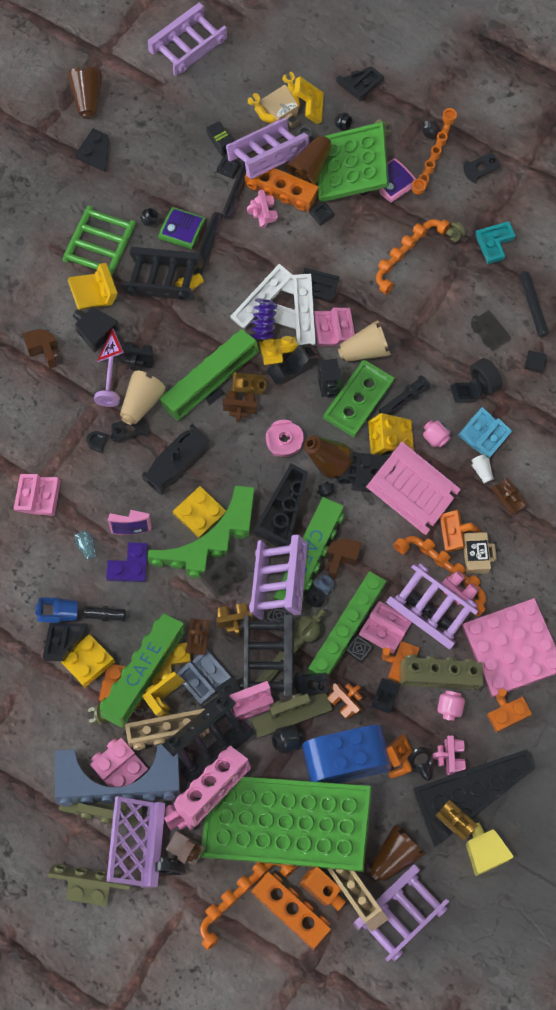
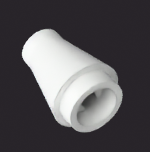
(483, 468)

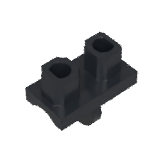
(136, 356)

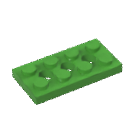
(363, 409)

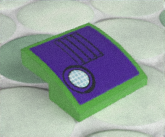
(181, 228)

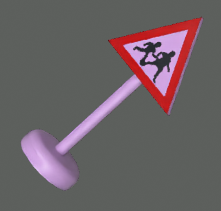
(111, 348)

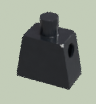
(94, 327)

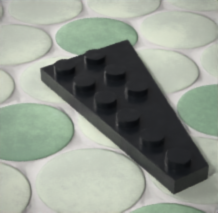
(470, 790)

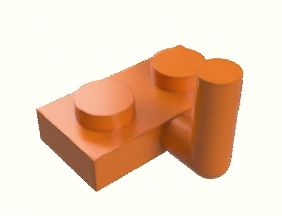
(453, 530)
(403, 650)
(508, 712)
(398, 753)

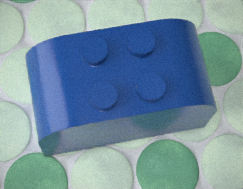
(346, 755)

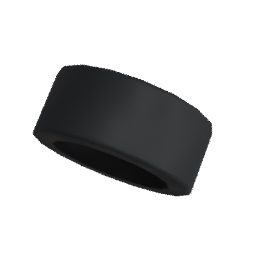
(487, 374)

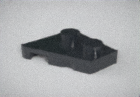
(361, 82)
(94, 150)
(62, 640)

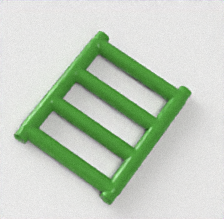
(115, 255)

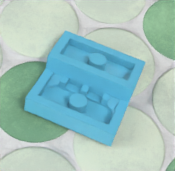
(484, 433)

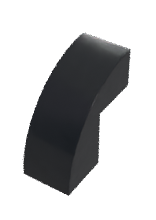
(297, 363)

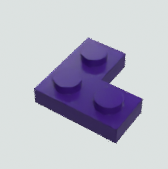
(131, 570)

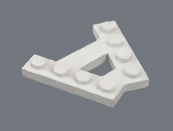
(300, 319)

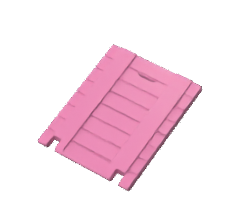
(413, 488)

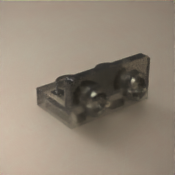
(490, 330)

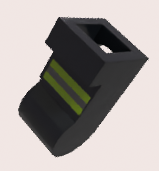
(219, 137)

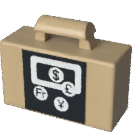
(477, 553)

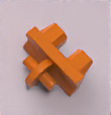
(351, 707)

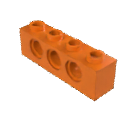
(291, 184)
(312, 936)

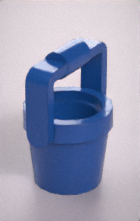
(62, 610)

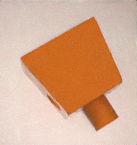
(314, 883)

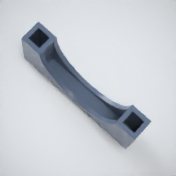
(75, 787)

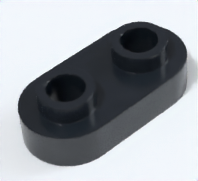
(169, 867)

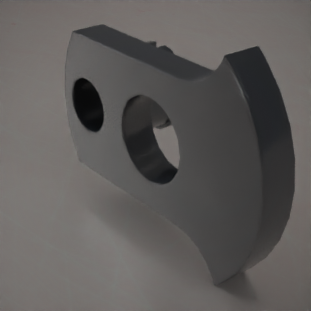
(473, 174)
(121, 433)
(322, 680)

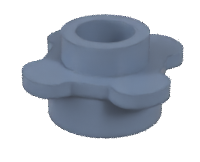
(324, 583)

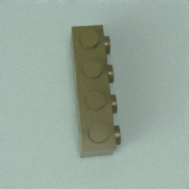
(441, 673)

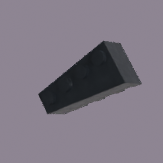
(281, 511)

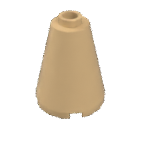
(365, 344)
(140, 396)

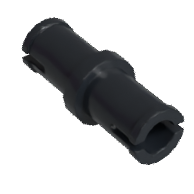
(105, 613)

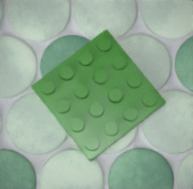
(355, 163)

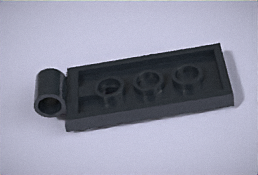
(360, 470)

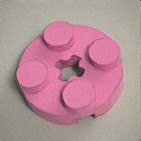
(281, 448)

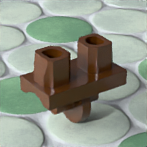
(239, 408)
(509, 496)
(197, 636)

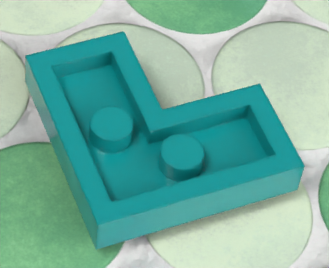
(491, 238)

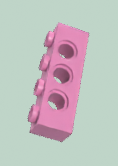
(211, 795)

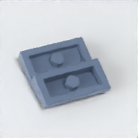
(203, 676)

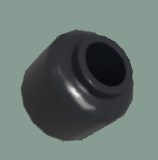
(287, 739)

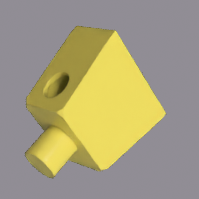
(486, 850)

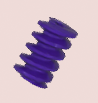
(265, 319)

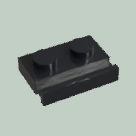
(323, 284)

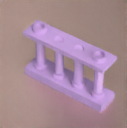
(184, 24)
(271, 158)
(293, 585)
(430, 625)
(396, 892)

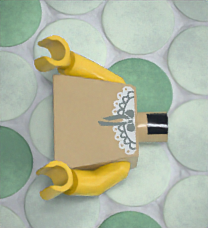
(278, 104)

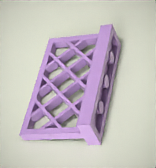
(151, 846)

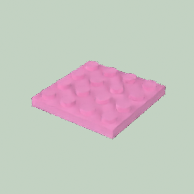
(512, 647)

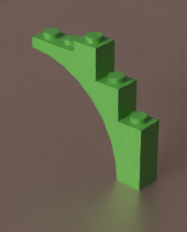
(216, 542)

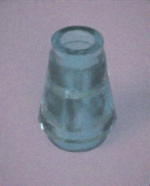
(85, 544)

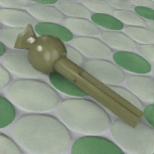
(305, 630)

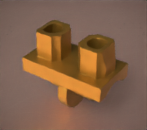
(248, 383)
(233, 621)
(456, 820)

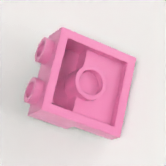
(118, 765)

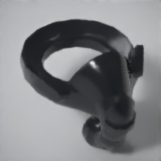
(422, 769)

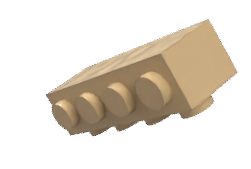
(159, 729)

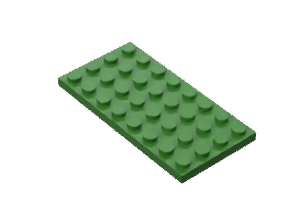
(290, 824)

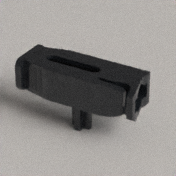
(176, 459)

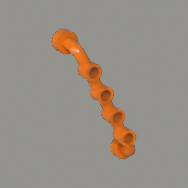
(419, 185)
(408, 243)
(442, 560)
(230, 898)

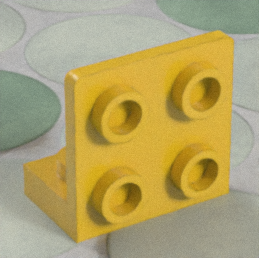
(93, 289)
(388, 432)
(156, 693)

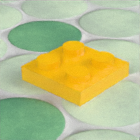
(199, 512)
(87, 661)

